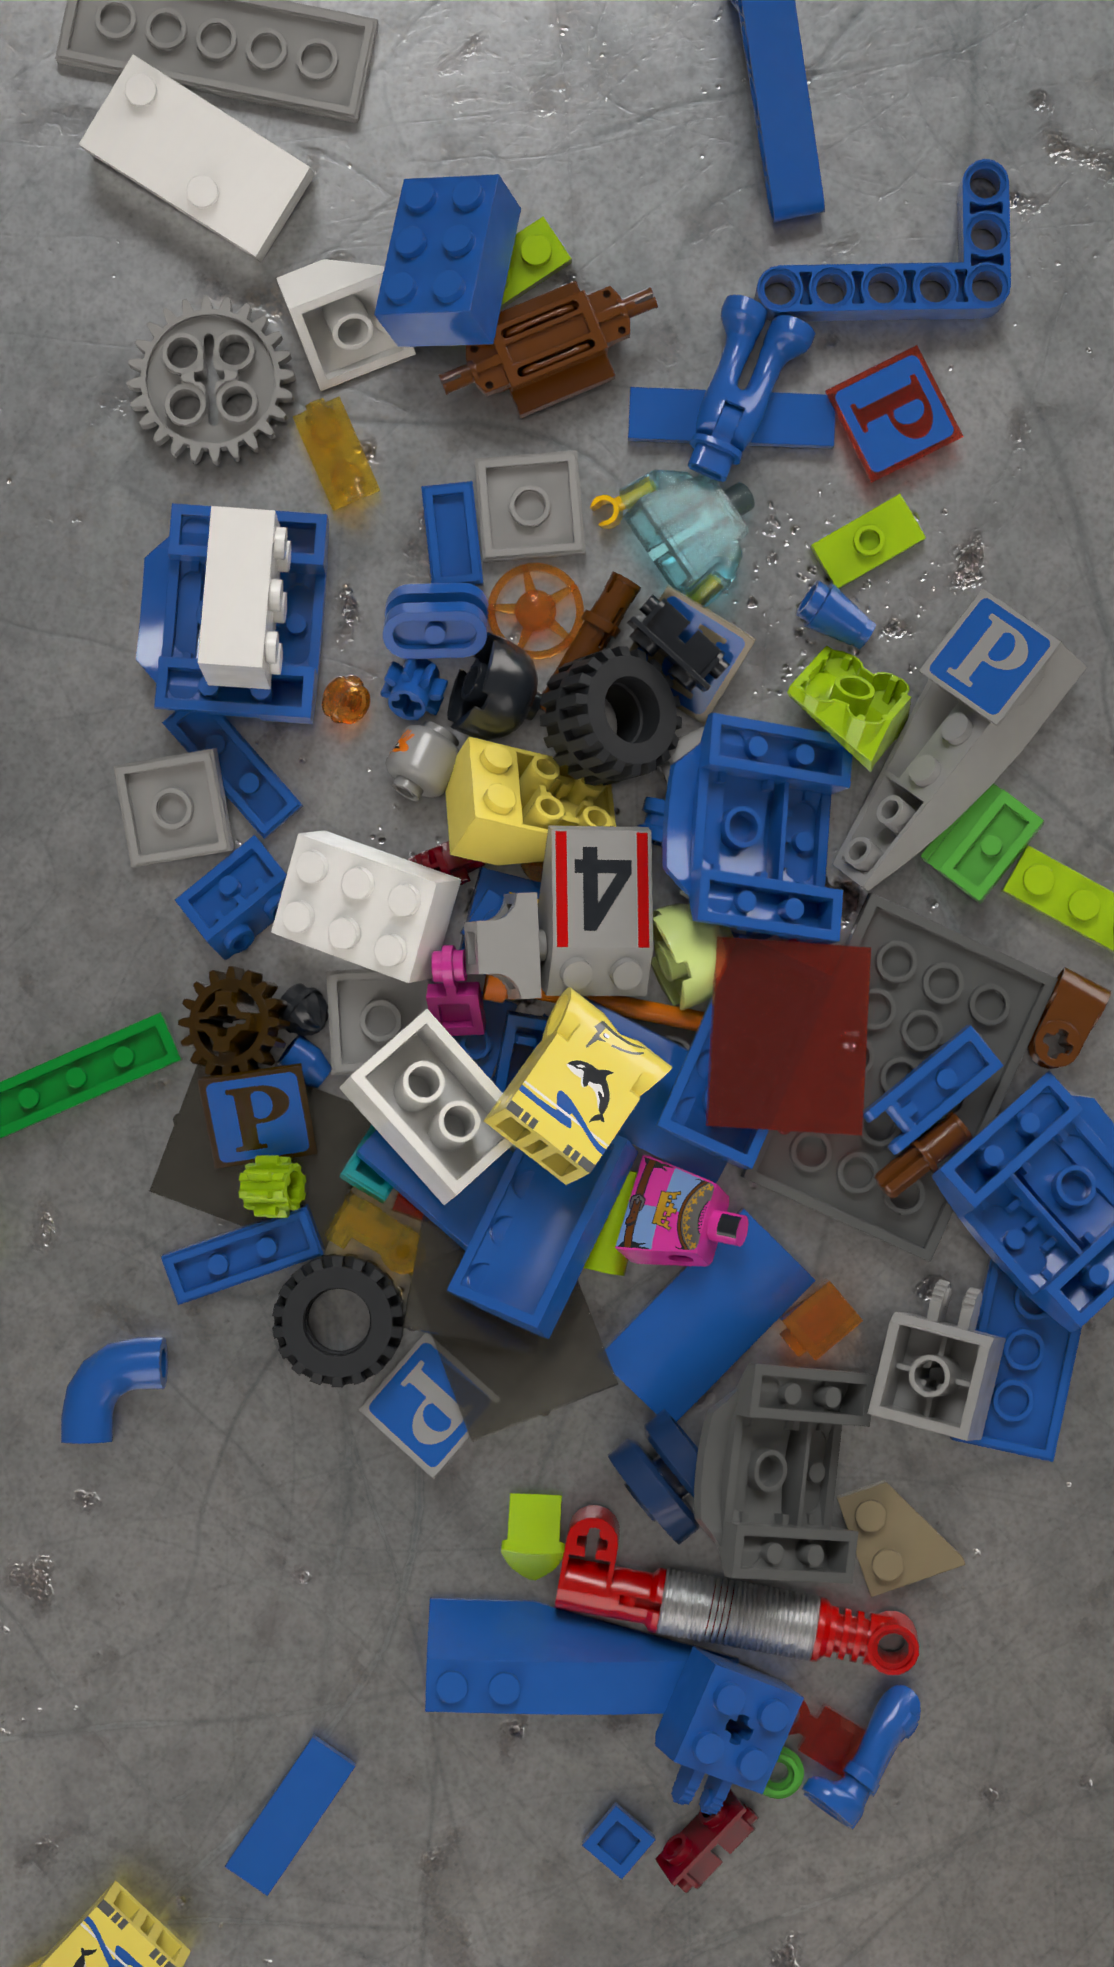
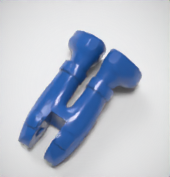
(890, 1723)

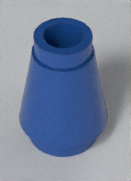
(835, 615)

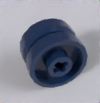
(661, 1482)

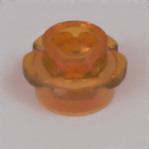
(346, 700)

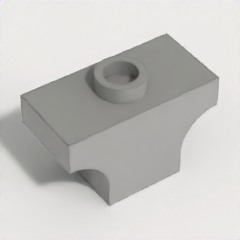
(509, 946)

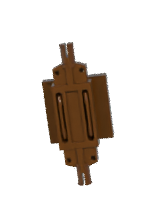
(551, 347)

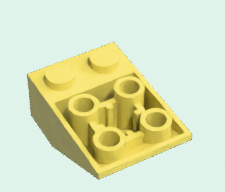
(509, 796)

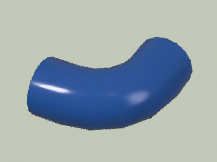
(104, 1379)

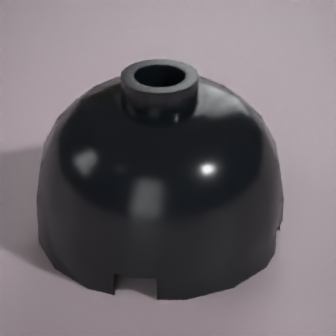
(495, 691)

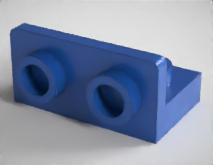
(235, 898)

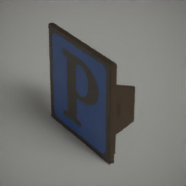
(257, 1115)

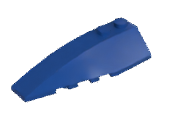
(545, 1661)

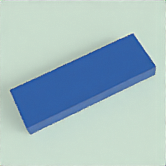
(245, 775)
(242, 1255)
(290, 1815)

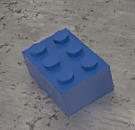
(448, 261)

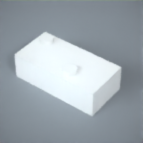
(197, 158)

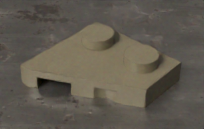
(894, 1539)

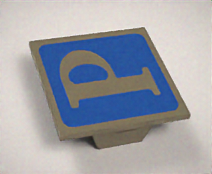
(719, 631)

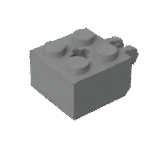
(967, 1358)

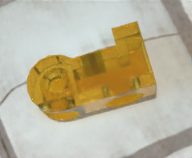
(375, 1229)

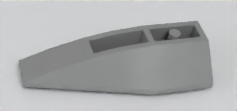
(940, 769)

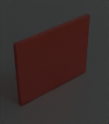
(788, 1036)

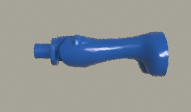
(733, 415)

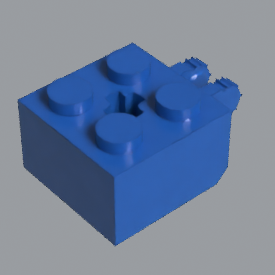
(724, 1725)

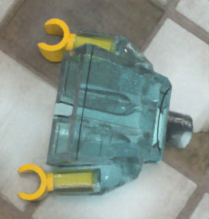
(685, 528)

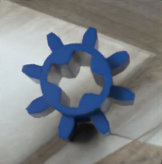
(414, 688)

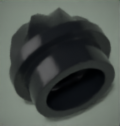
(305, 1010)

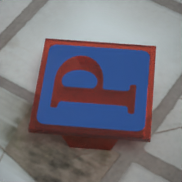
(894, 414)

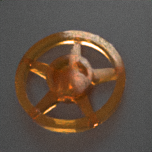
(536, 608)

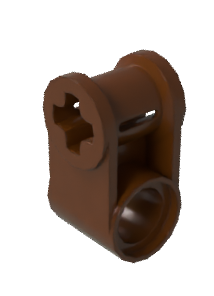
(1071, 1013)

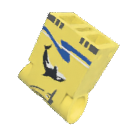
(575, 1089)
(116, 1934)

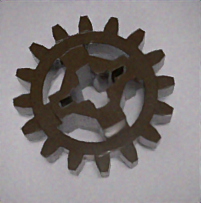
(225, 1001)

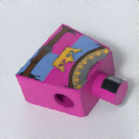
(676, 1218)

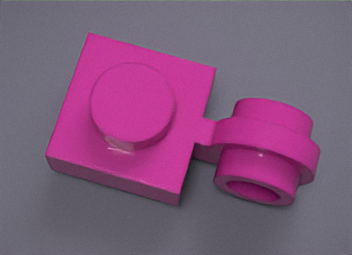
(455, 1003)

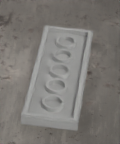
(231, 48)

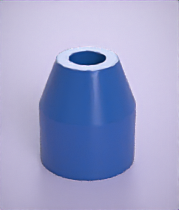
(313, 1061)

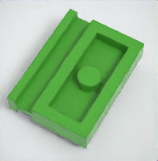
(983, 842)

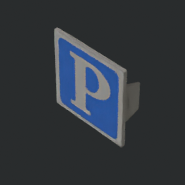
(991, 658)
(419, 1408)

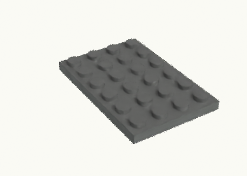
(920, 995)

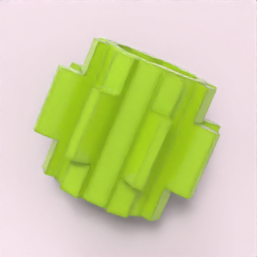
(272, 1186)

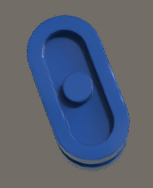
(435, 620)

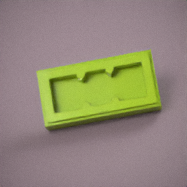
(868, 542)

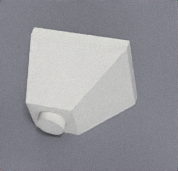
(336, 319)

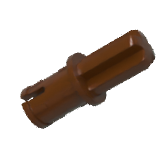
(923, 1155)

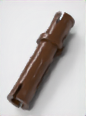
(602, 620)

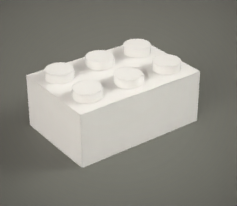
(243, 598)
(365, 905)
(430, 1106)

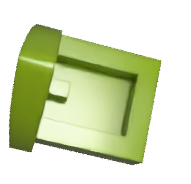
(533, 1534)

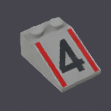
(597, 910)

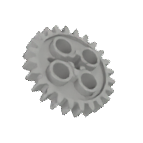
(166, 384)

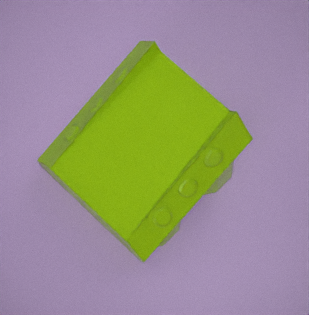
(853, 704)

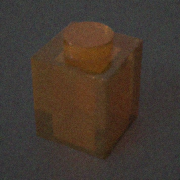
(818, 1321)

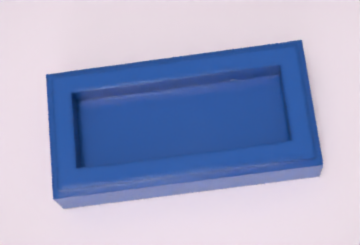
(452, 533)

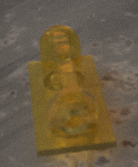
(336, 452)

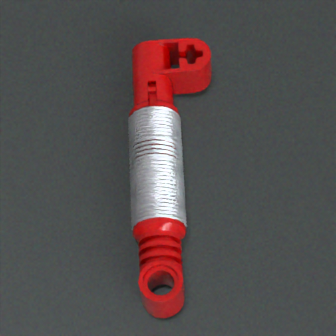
(724, 1613)

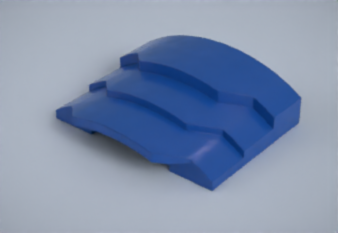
(173, 619)
(754, 827)
(1042, 1198)

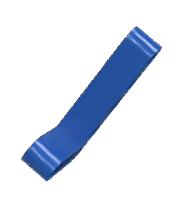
(781, 107)
(906, 278)

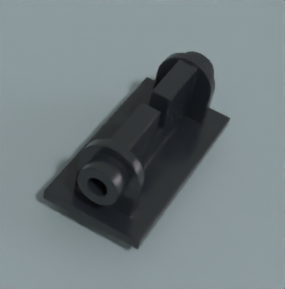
(690, 659)

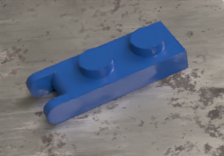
(935, 1086)

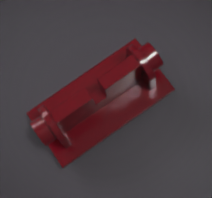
(689, 1854)

